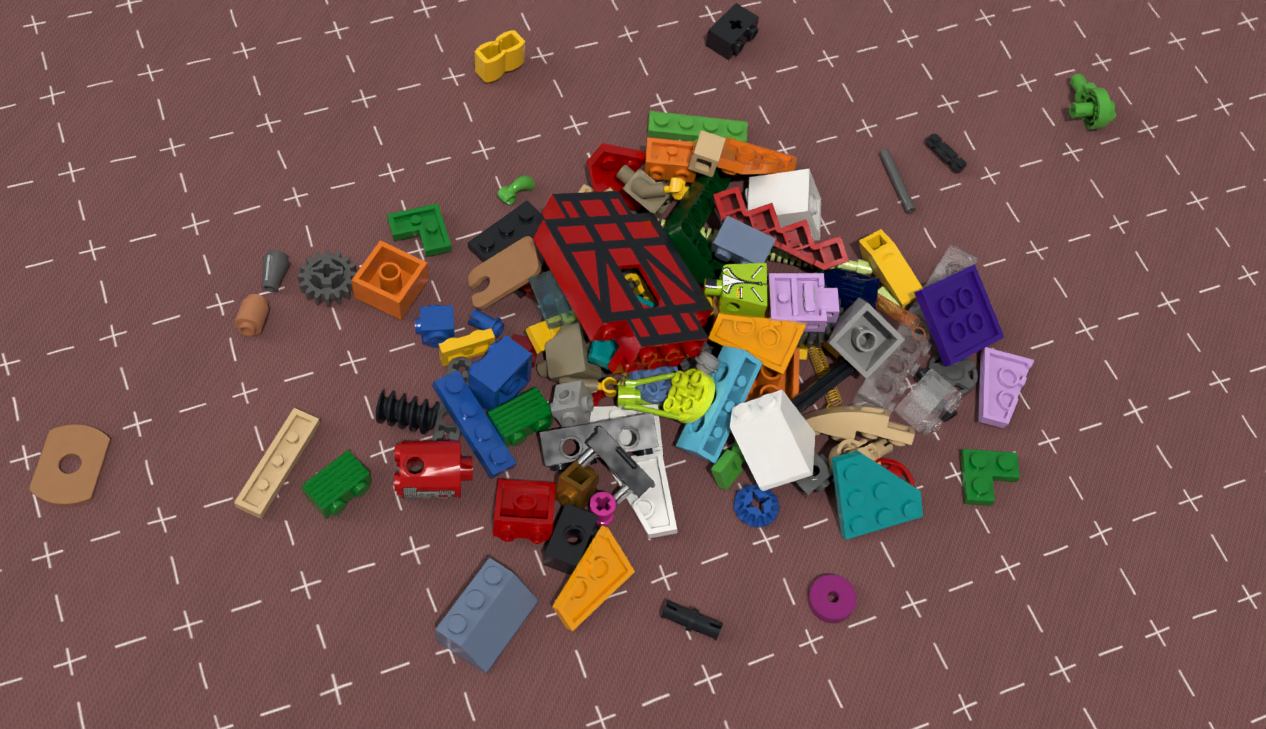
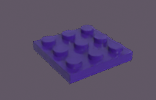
(959, 315)

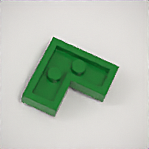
(421, 222)
(983, 467)

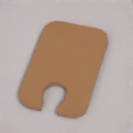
(506, 272)

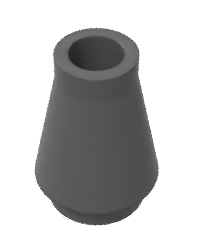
(274, 268)

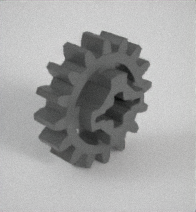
(327, 277)

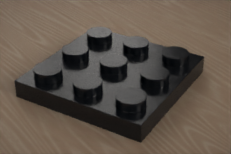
(514, 226)

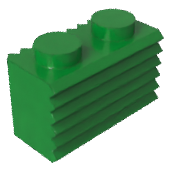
(521, 417)
(337, 484)

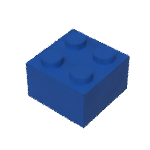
(500, 373)

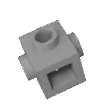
(572, 404)

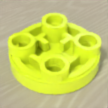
(690, 395)

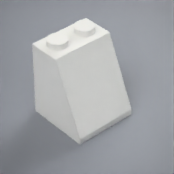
(792, 196)
(774, 439)

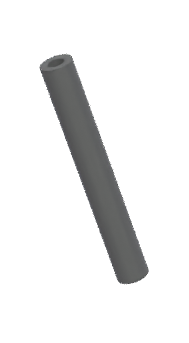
(897, 181)

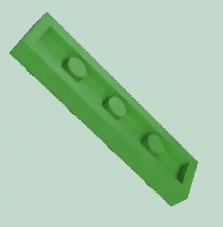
(689, 127)

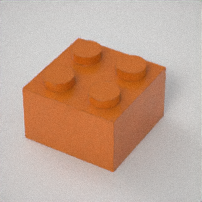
(390, 280)

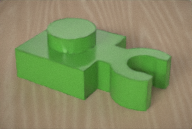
(728, 467)

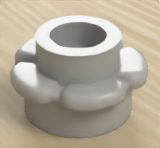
(707, 362)

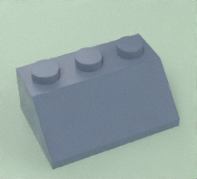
(486, 616)

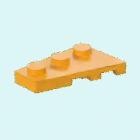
(764, 338)
(593, 580)

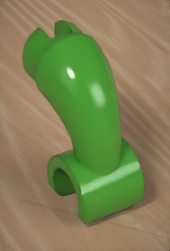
(508, 194)

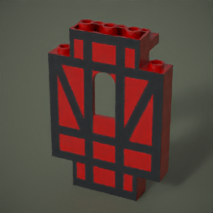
(587, 244)

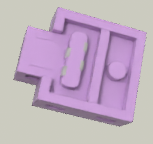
(802, 299)

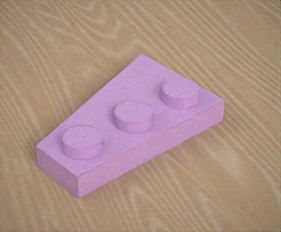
(1000, 384)

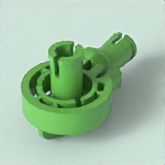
(1093, 104)

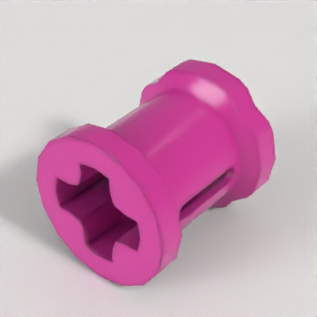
(599, 502)

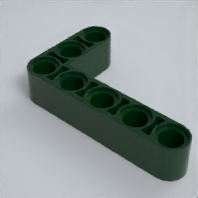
(689, 218)

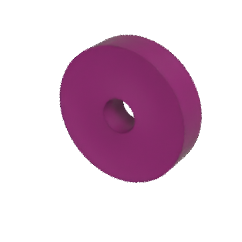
(832, 611)

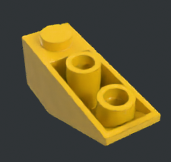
(890, 266)

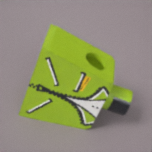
(740, 289)

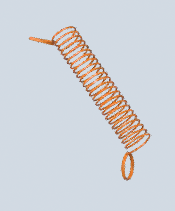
(899, 318)

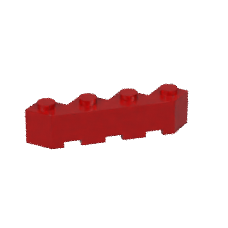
(792, 239)

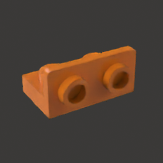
(669, 159)

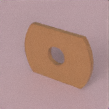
(74, 488)

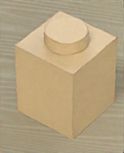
(706, 153)

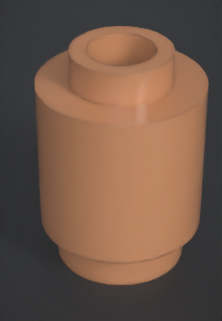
(252, 315)

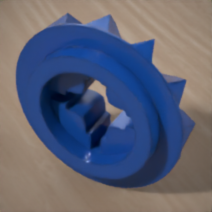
(752, 515)

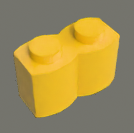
(499, 56)

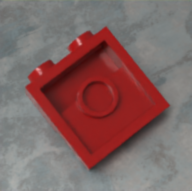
(524, 510)

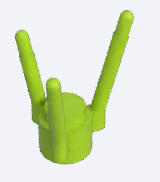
(630, 398)

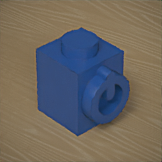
(435, 324)

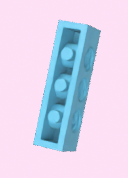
(708, 434)

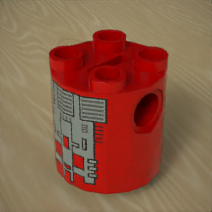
(441, 472)

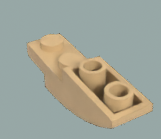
(844, 421)

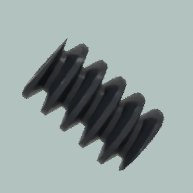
(406, 412)

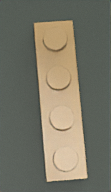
(277, 463)

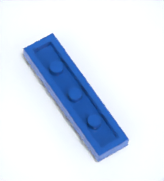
(474, 424)

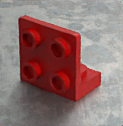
(605, 165)

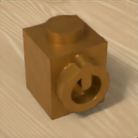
(577, 485)

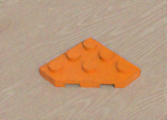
(753, 159)

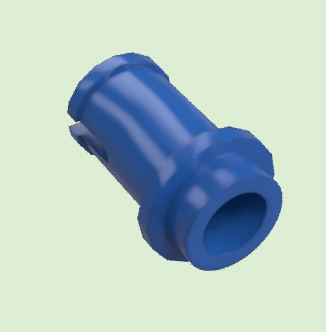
(486, 322)

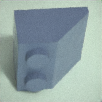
(742, 243)

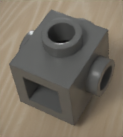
(817, 482)

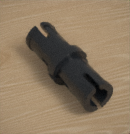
(692, 620)

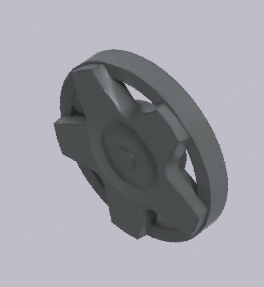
(957, 373)

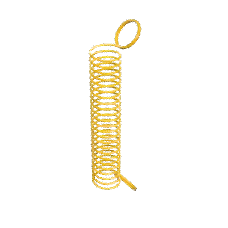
(828, 405)

